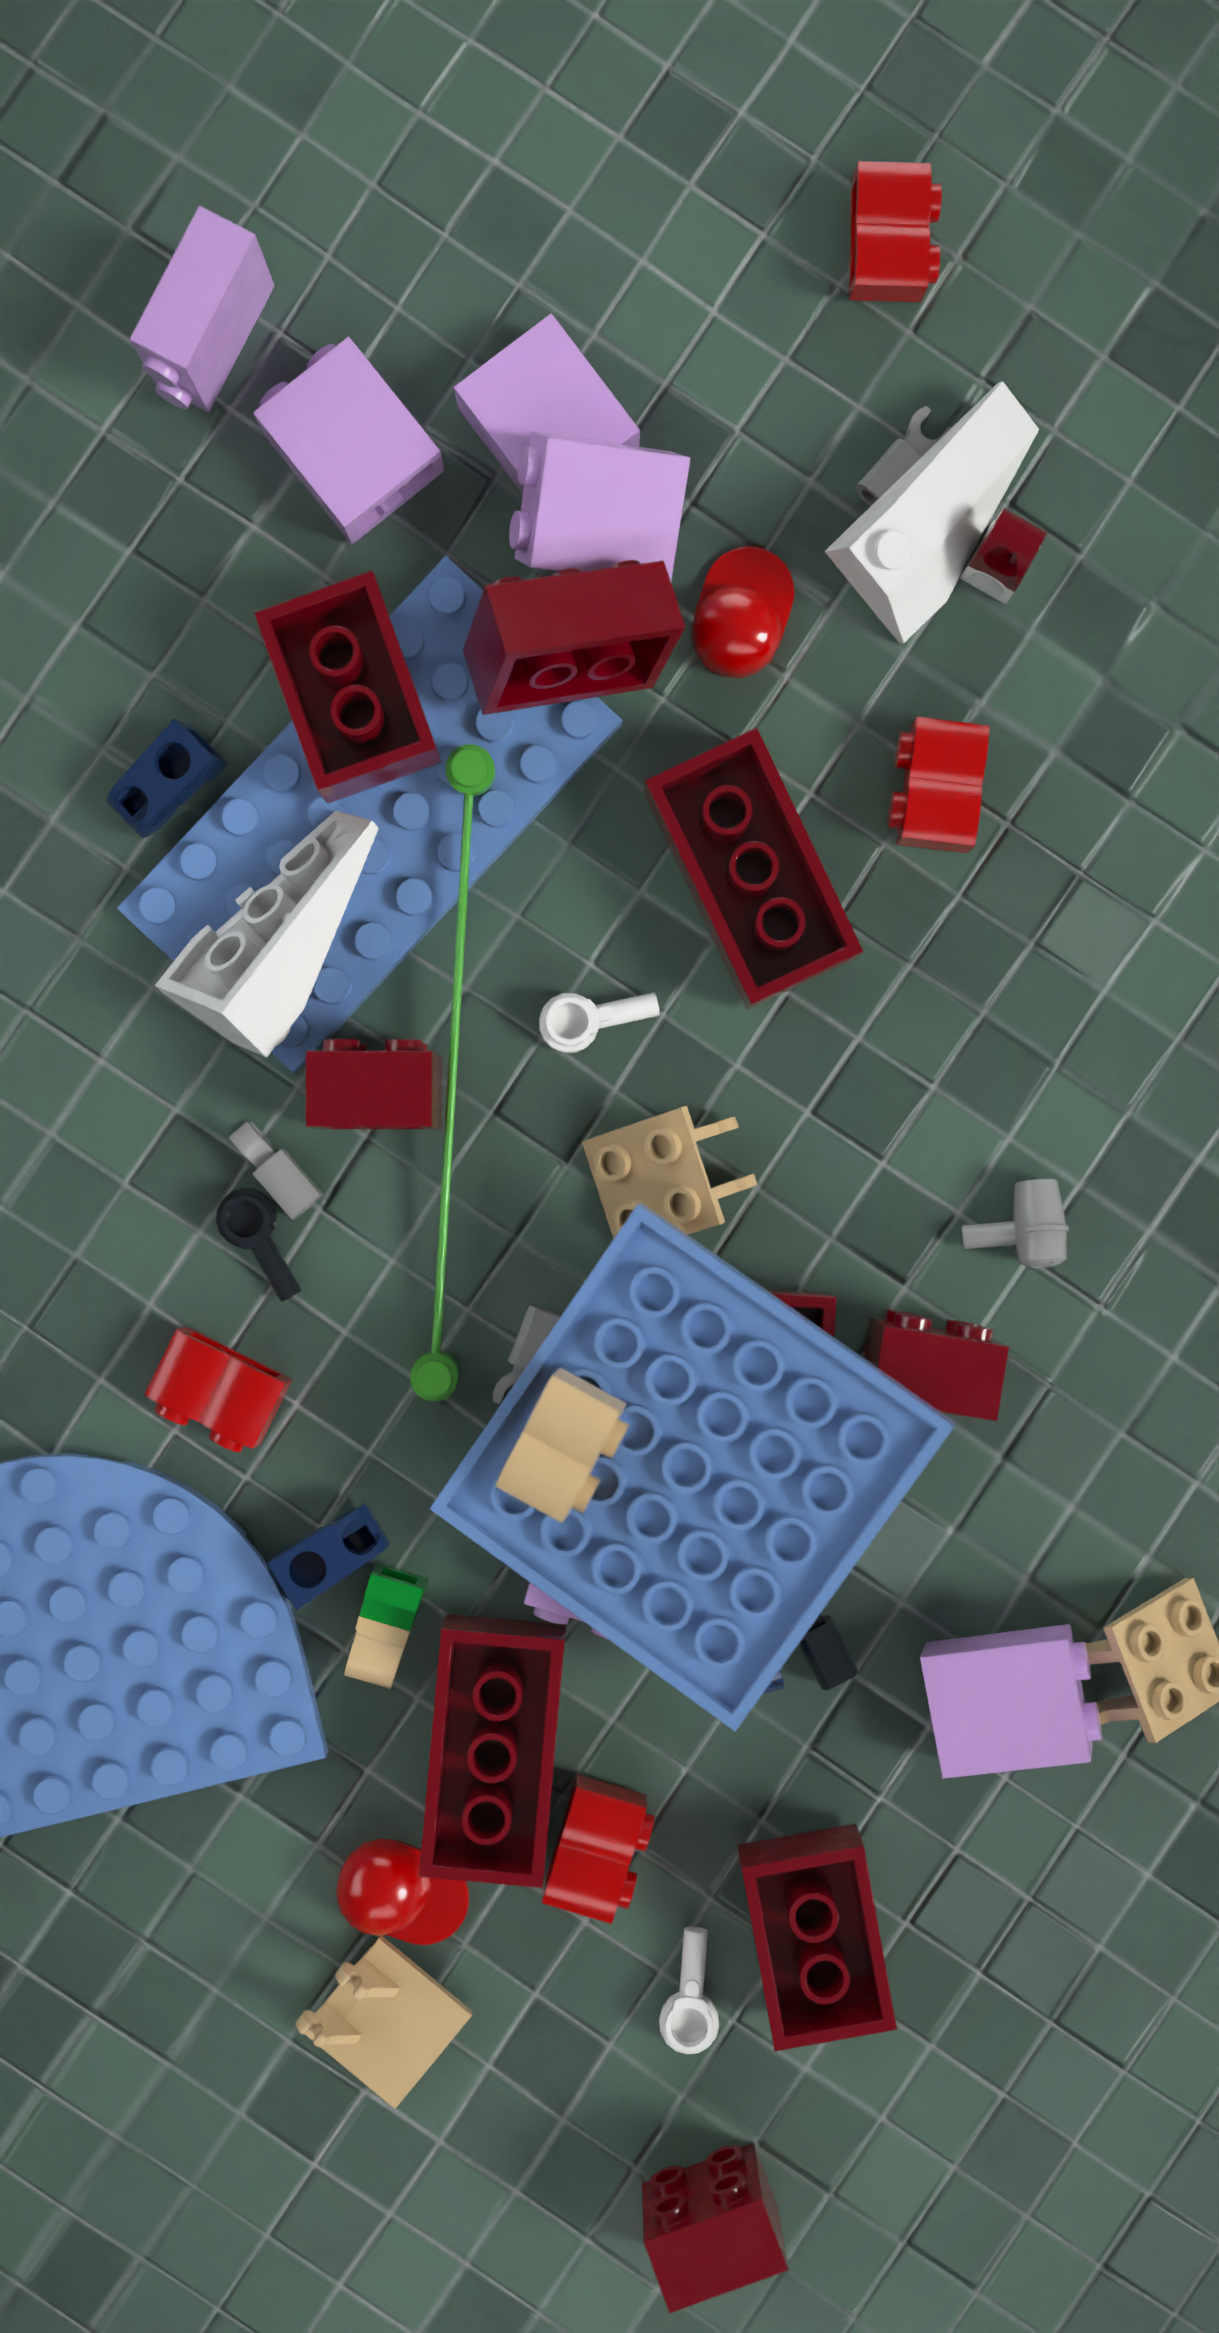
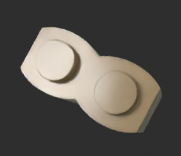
(561, 1446)

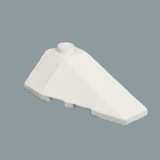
(928, 523)
(265, 959)

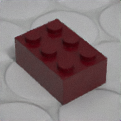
(572, 635)
(348, 687)
(817, 1937)

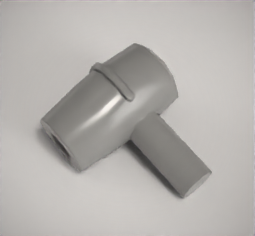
(1036, 1226)

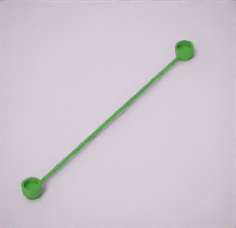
(470, 774)

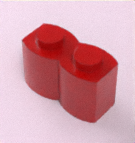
(892, 231)
(941, 784)
(216, 1388)
(596, 1848)

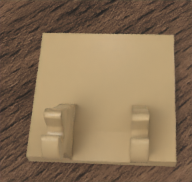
(662, 1168)
(1167, 1659)
(385, 2021)

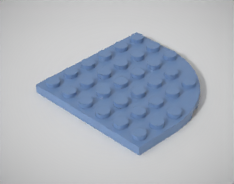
(136, 1644)

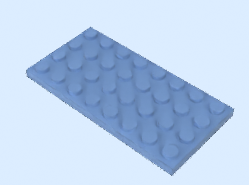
(417, 850)

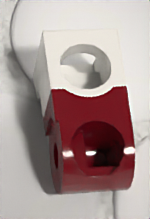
(1003, 555)

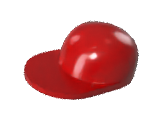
(742, 612)
(385, 1896)

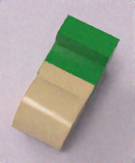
(384, 1624)

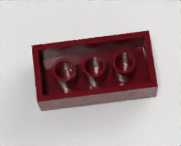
(752, 868)
(492, 1750)

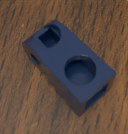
(164, 778)
(328, 1555)

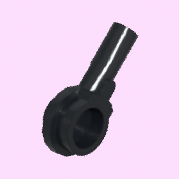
(247, 1221)

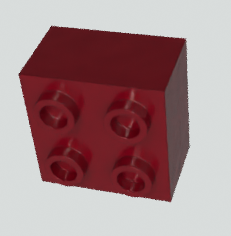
(374, 1088)
(948, 1368)
(712, 2227)

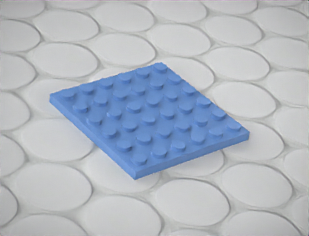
(743, 1475)

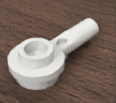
(572, 1021)
(689, 2017)

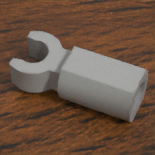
(897, 459)
(276, 1171)
(532, 1333)

